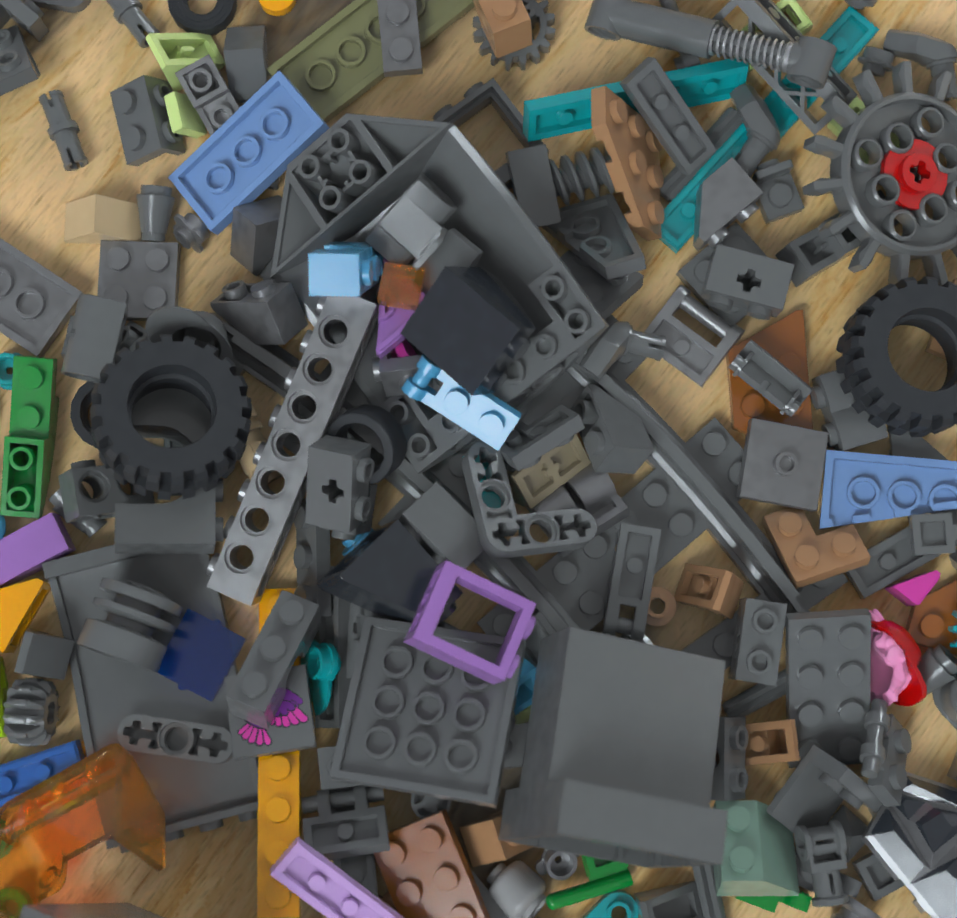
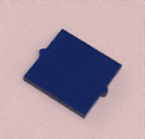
(200, 655)

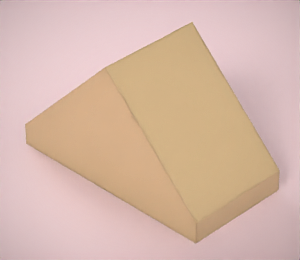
(100, 219)

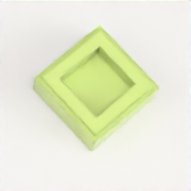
(183, 116)

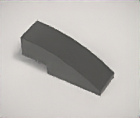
(815, 254)

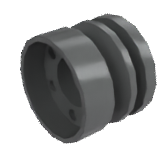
(130, 624)

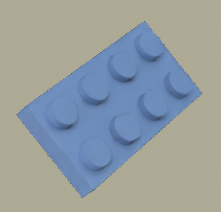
(248, 152)

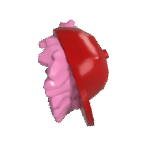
(894, 663)

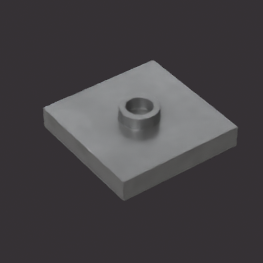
(782, 464)

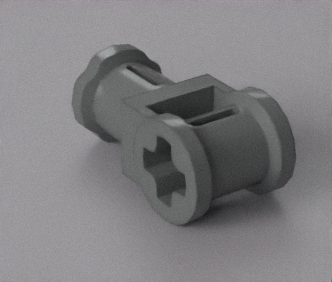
(823, 860)

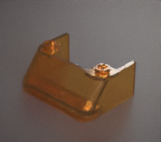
(71, 814)

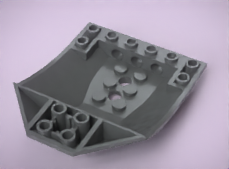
(347, 186)

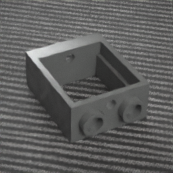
(477, 99)

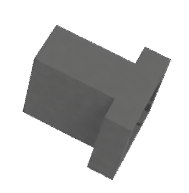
(620, 754)

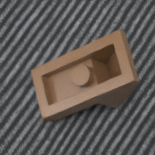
(709, 589)
(771, 742)

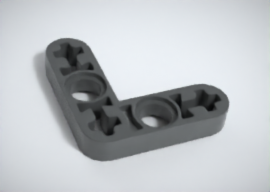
(507, 521)

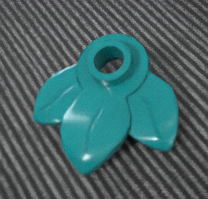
(322, 666)

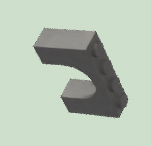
(182, 524)

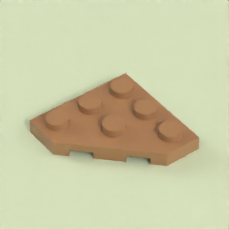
(634, 160)

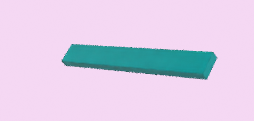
(849, 35)

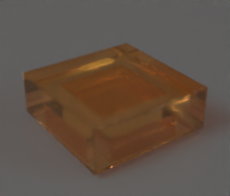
(401, 286)

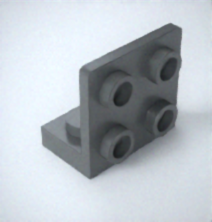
(818, 790)

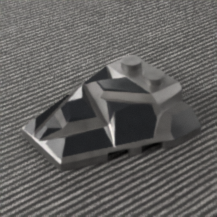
(920, 844)

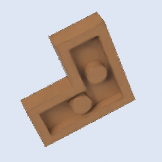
(809, 556)

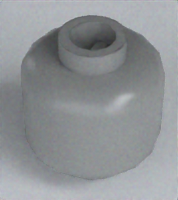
(517, 889)

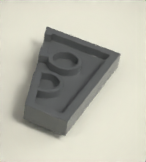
(599, 236)

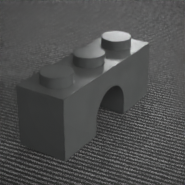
(264, 674)

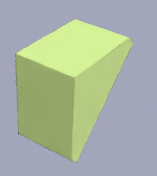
(179, 50)

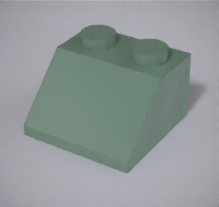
(756, 853)

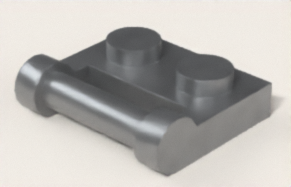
(685, 347)

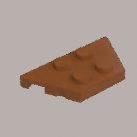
(787, 344)

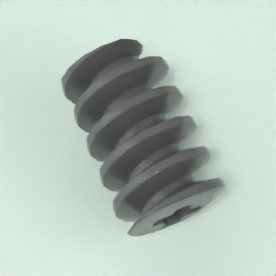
(581, 175)

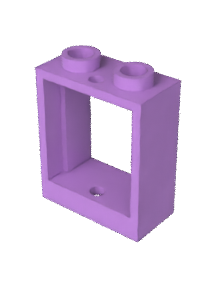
(431, 608)

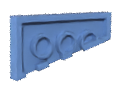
(883, 487)

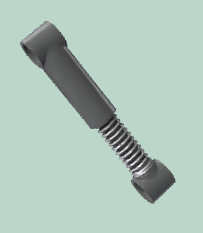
(804, 61)

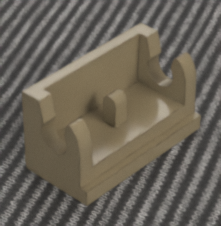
(552, 471)

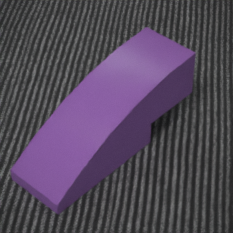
(31, 546)

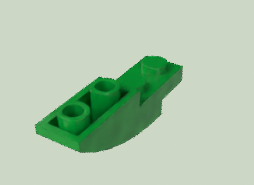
(30, 438)

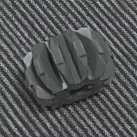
(31, 712)

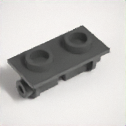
(770, 378)

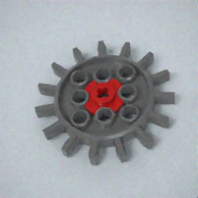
(907, 173)

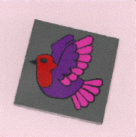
(290, 729)

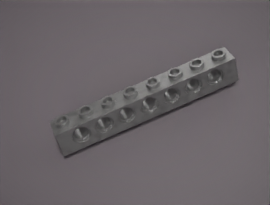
(226, 572)

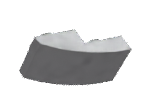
(208, 93)

